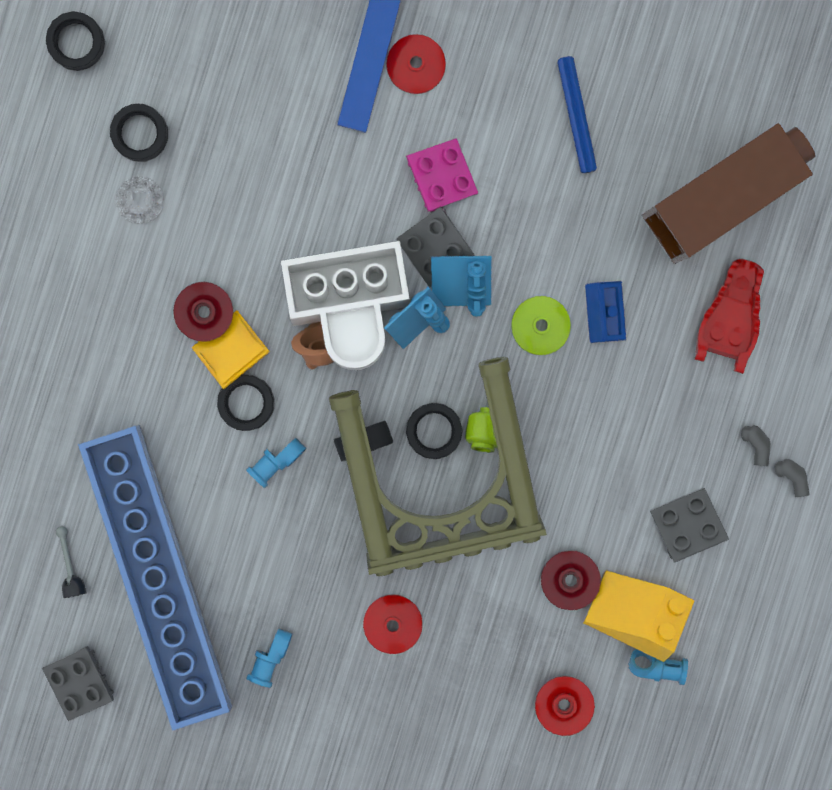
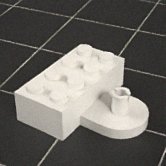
(347, 296)

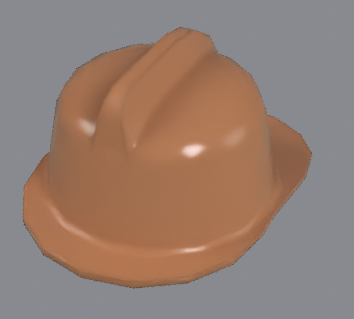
(312, 346)

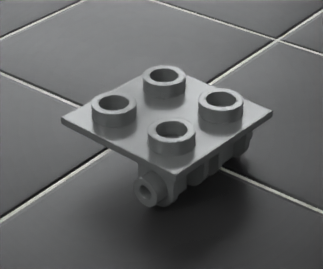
(432, 238)
(689, 525)
(78, 683)

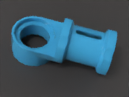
(270, 464)
(266, 661)
(667, 670)

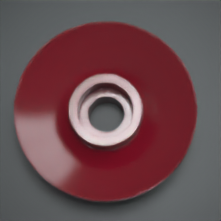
(187, 311)
(567, 596)

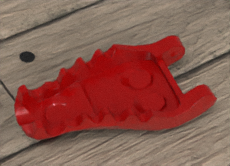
(733, 319)

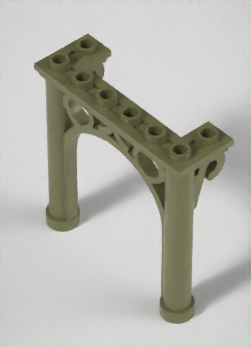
(521, 517)

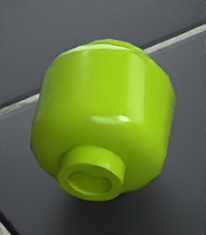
(480, 431)

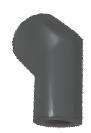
(760, 442)
(794, 473)

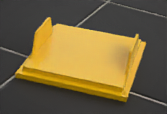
(232, 352)

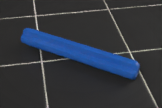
(577, 114)

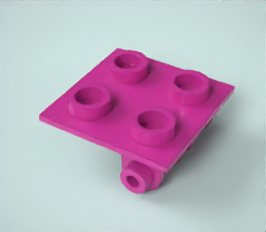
(442, 174)

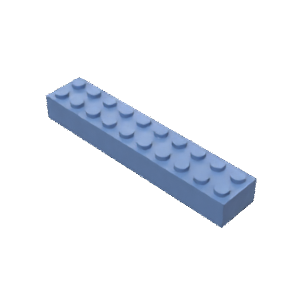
(155, 577)

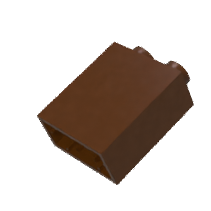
(730, 192)

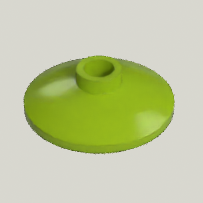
(525, 329)

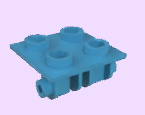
(462, 281)
(416, 317)

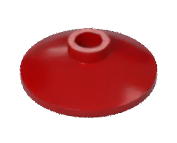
(418, 79)
(387, 609)
(569, 720)

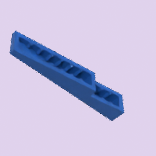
(368, 64)

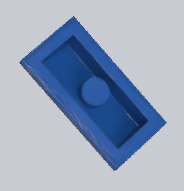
(605, 311)

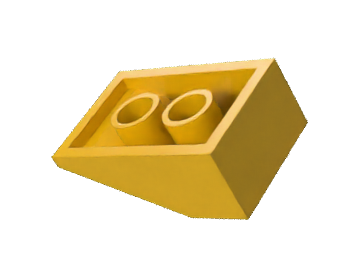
(639, 614)

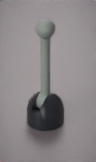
(72, 585)

